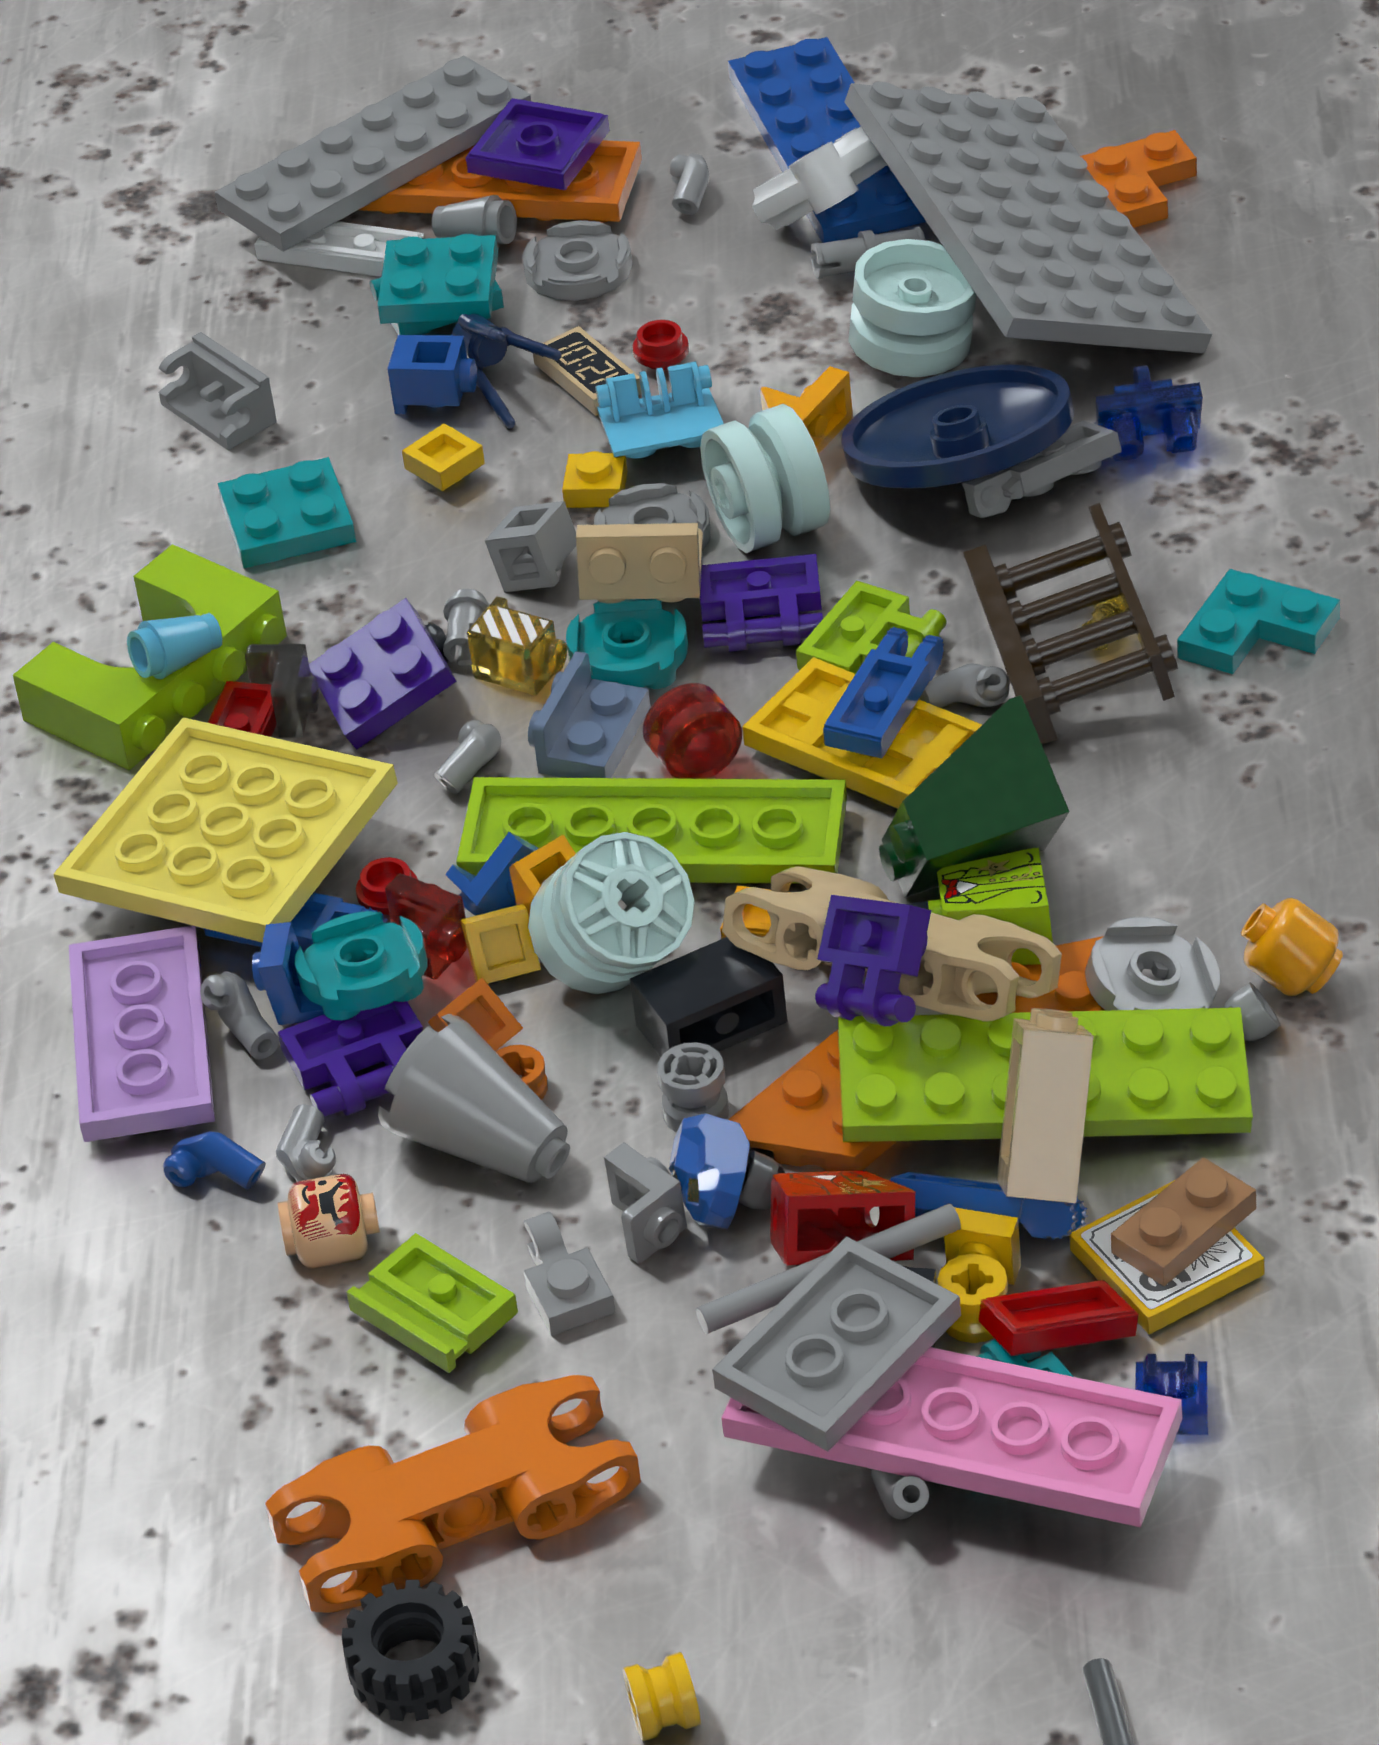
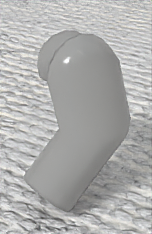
(968, 685)
(240, 1013)

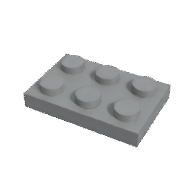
(836, 1343)

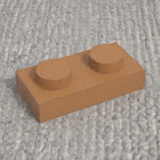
(1183, 1221)

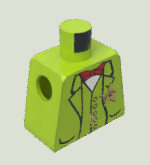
(998, 887)

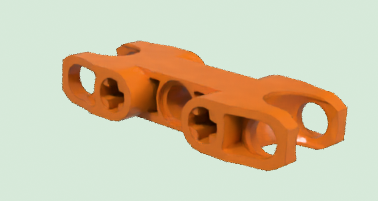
(407, 1511)

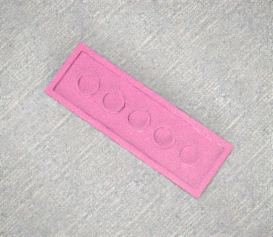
(1003, 1435)

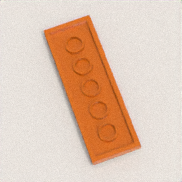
(594, 194)

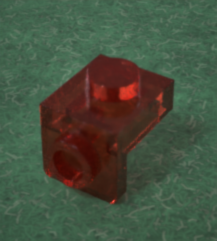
(436, 915)

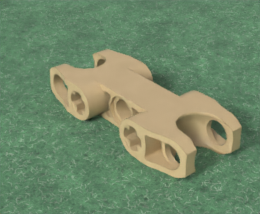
(959, 957)

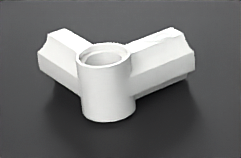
(818, 180)

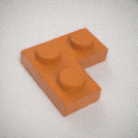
(1137, 170)

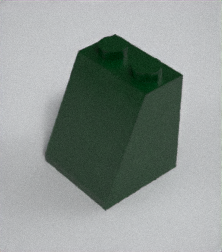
(978, 804)

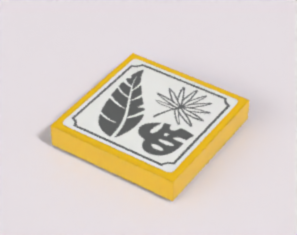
(1214, 1274)

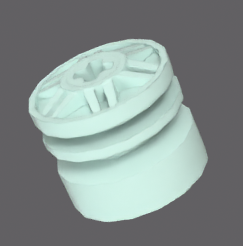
(585, 932)

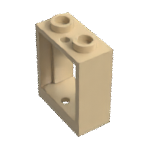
(1045, 1107)

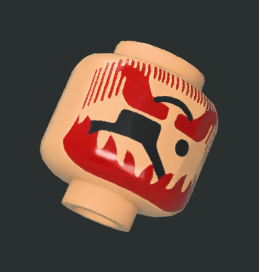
(327, 1221)

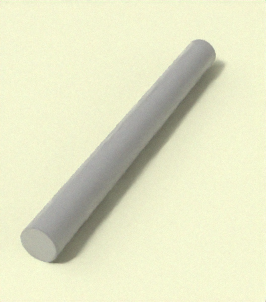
(774, 1289)

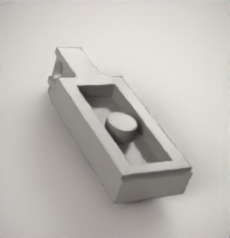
(1074, 453)

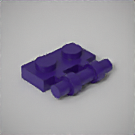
(760, 589)
(873, 937)
(334, 1049)

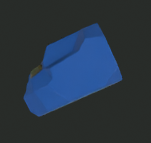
(711, 1166)

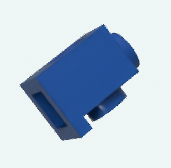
(430, 371)

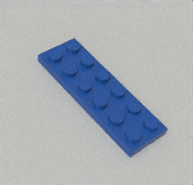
(799, 106)

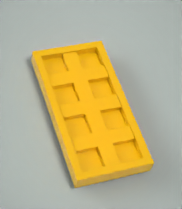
(793, 726)

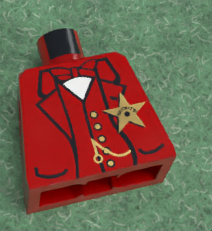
(821, 1208)

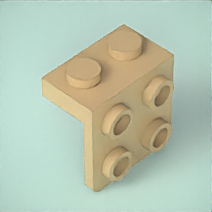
(639, 561)

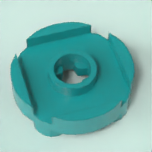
(649, 661)
(344, 987)

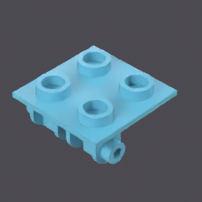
(660, 421)

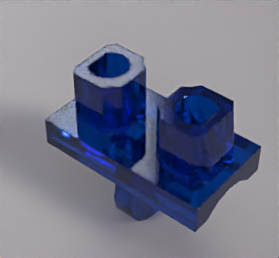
(1151, 410)

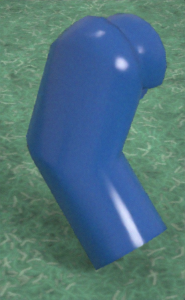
(211, 1154)

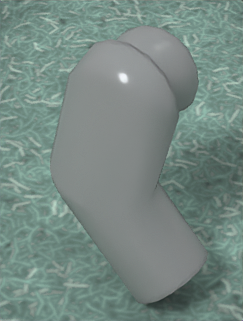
(692, 179)
(477, 747)
(300, 1148)
(900, 1494)

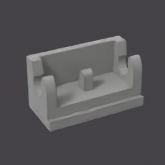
(218, 392)

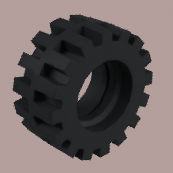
(415, 1683)

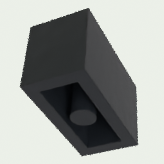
(709, 998)

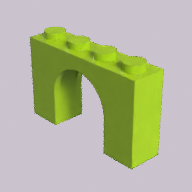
(128, 715)

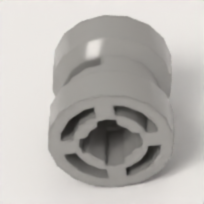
(692, 1083)

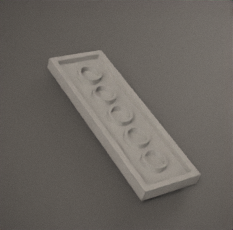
(368, 154)

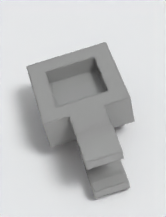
(563, 1285)

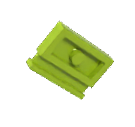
(432, 1302)

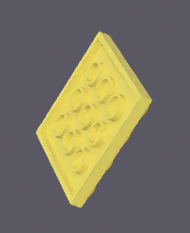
(226, 829)

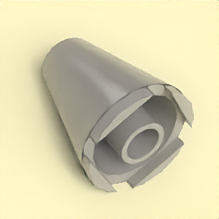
(472, 1105)

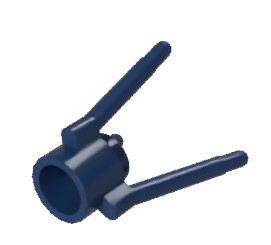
(488, 347)

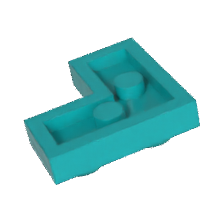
(1250, 609)

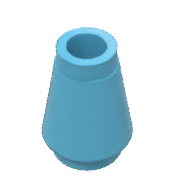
(172, 643)

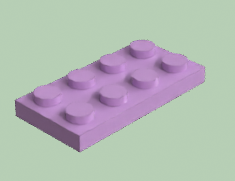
(140, 1034)

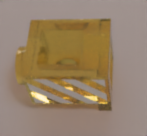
(515, 648)

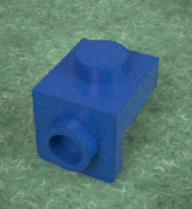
(492, 885)
(277, 974)

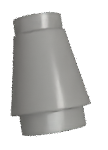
(478, 217)

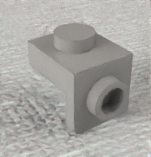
(649, 1201)

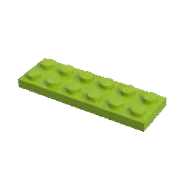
(711, 826)
(951, 1075)

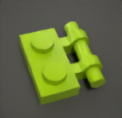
(860, 624)

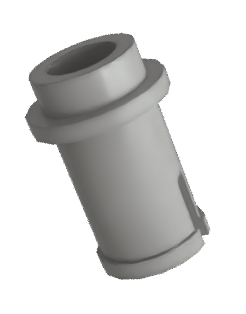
(461, 613)

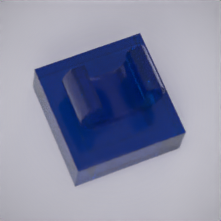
(1182, 1381)

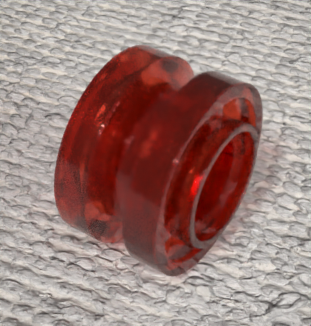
(692, 732)

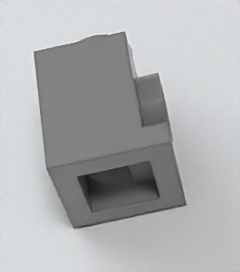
(531, 545)

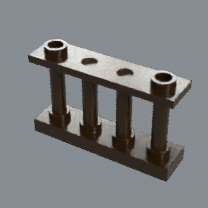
(1029, 658)

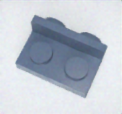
(585, 723)

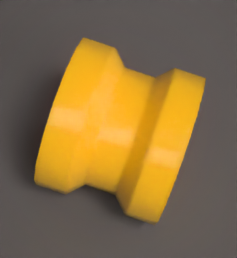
(972, 1279)
(661, 1696)

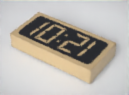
(582, 366)

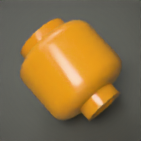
(1291, 947)

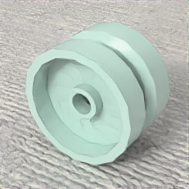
(911, 309)
(765, 478)

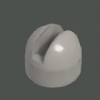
(1256, 1012)

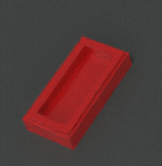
(1058, 1317)

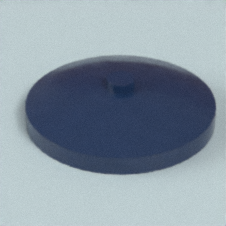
(957, 426)

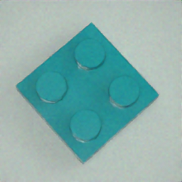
(437, 278)
(286, 512)

